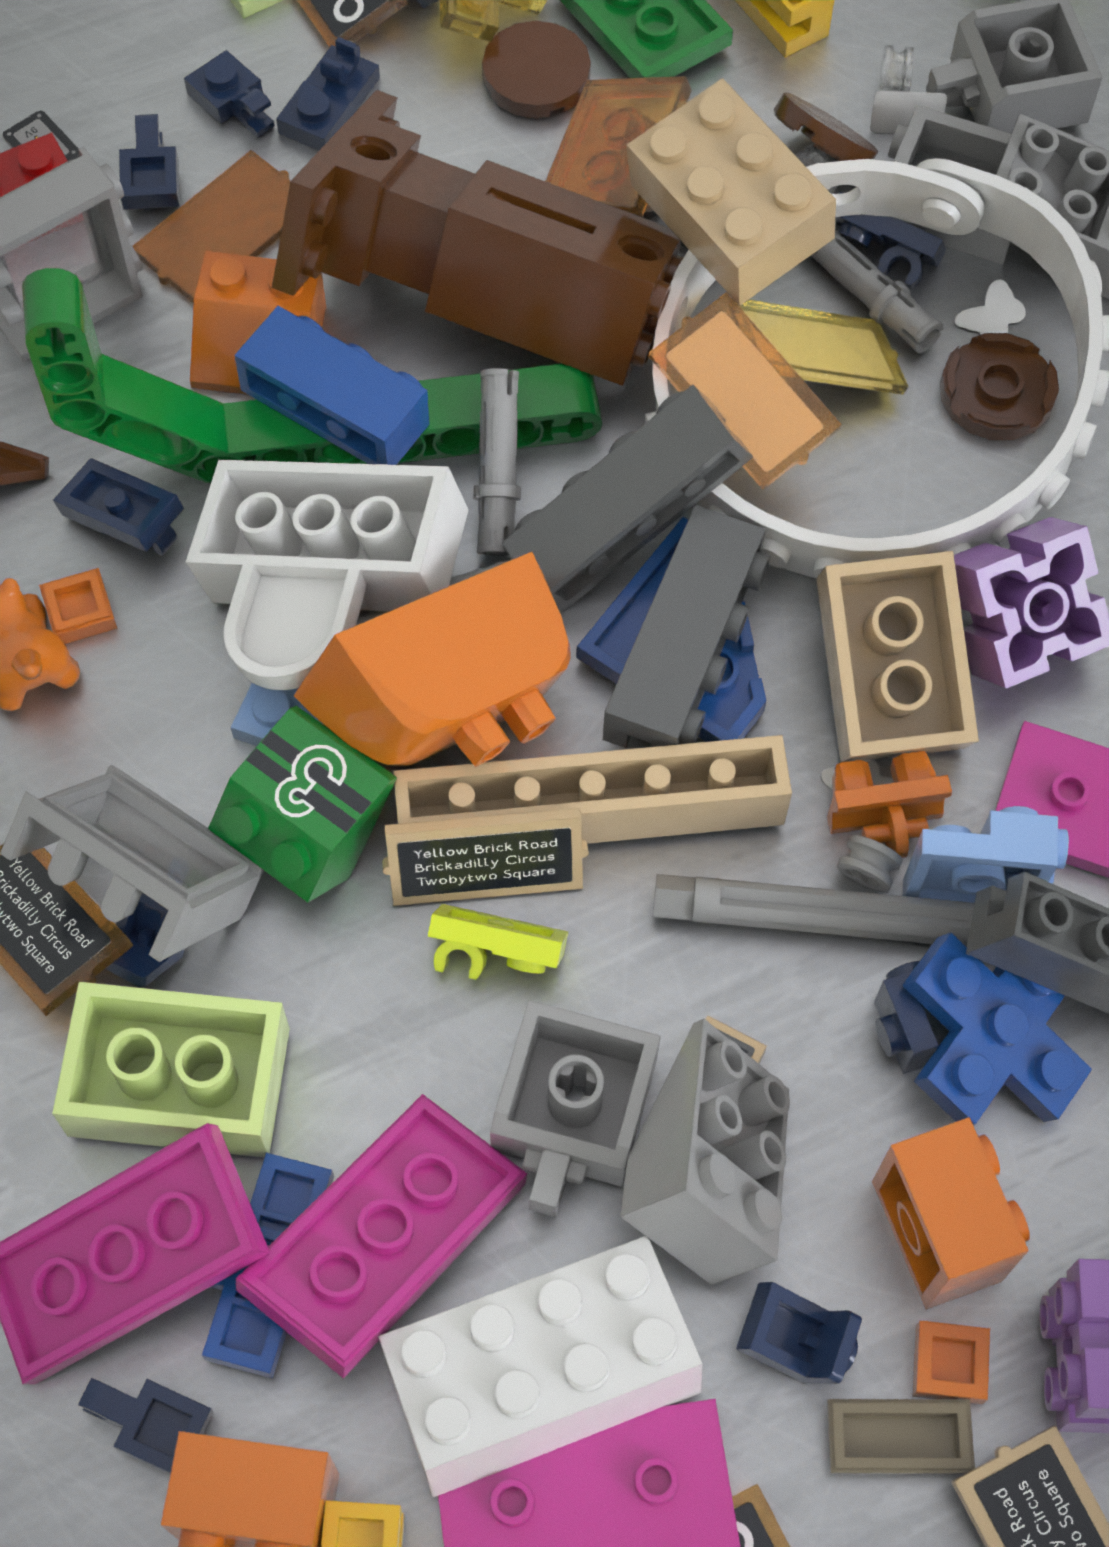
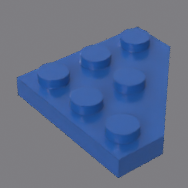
(609, 642)

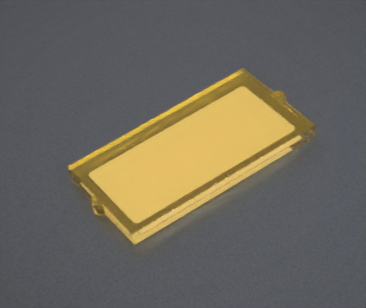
(830, 346)

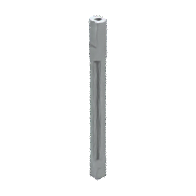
(810, 909)

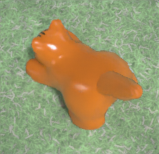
(28, 649)

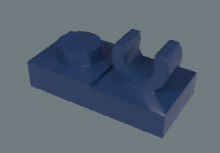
(328, 95)
(906, 241)
(121, 506)

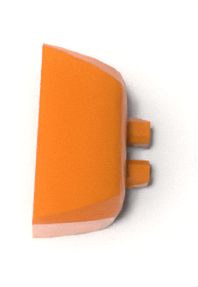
(445, 670)

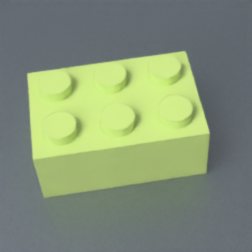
(168, 1062)

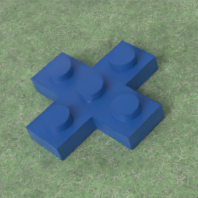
(993, 1036)
(240, 1331)

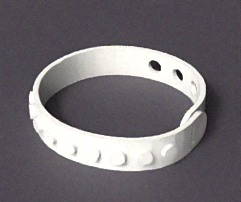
(948, 200)

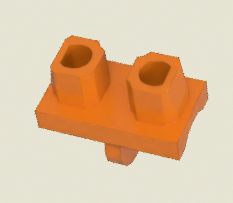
(890, 810)

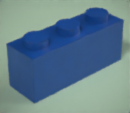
(333, 388)

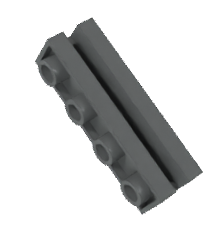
(629, 495)
(686, 632)
(1044, 937)

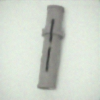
(886, 299)
(498, 451)

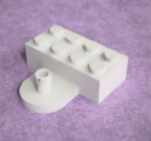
(313, 547)

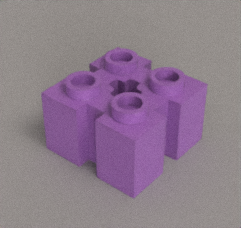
(1030, 601)
(1078, 1324)

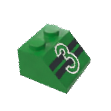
(303, 805)

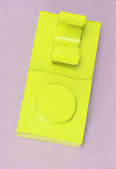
(524, 944)

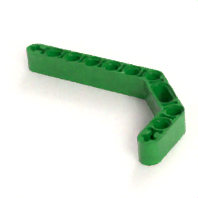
(192, 432)

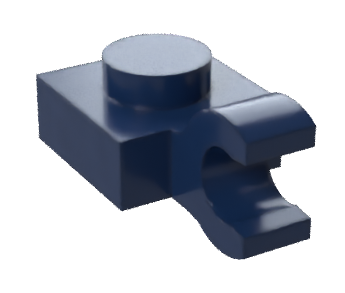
(229, 90)
(150, 170)
(147, 1423)

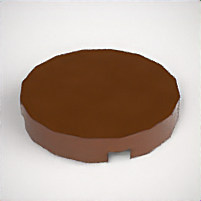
(535, 68)
(823, 129)
(999, 387)

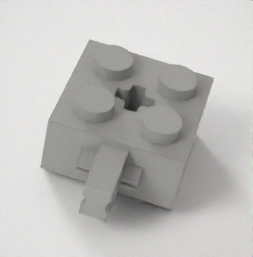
(1023, 62)
(567, 1137)

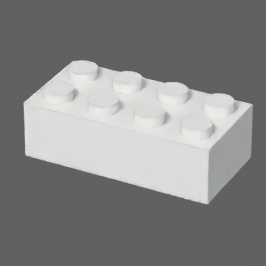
(541, 1365)

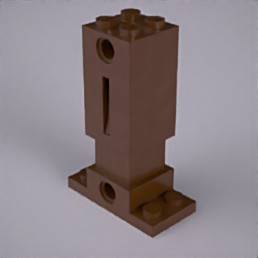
(484, 245)

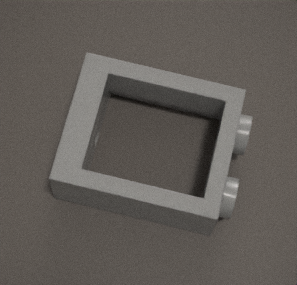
(963, 143)

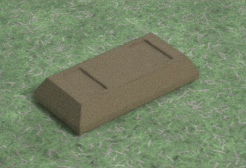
(900, 1436)

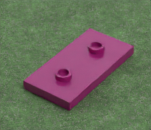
(1065, 780)
(381, 1234)
(125, 1253)
(626, 1486)

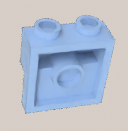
(958, 863)

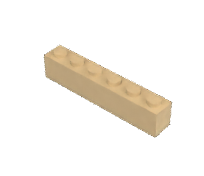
(617, 791)

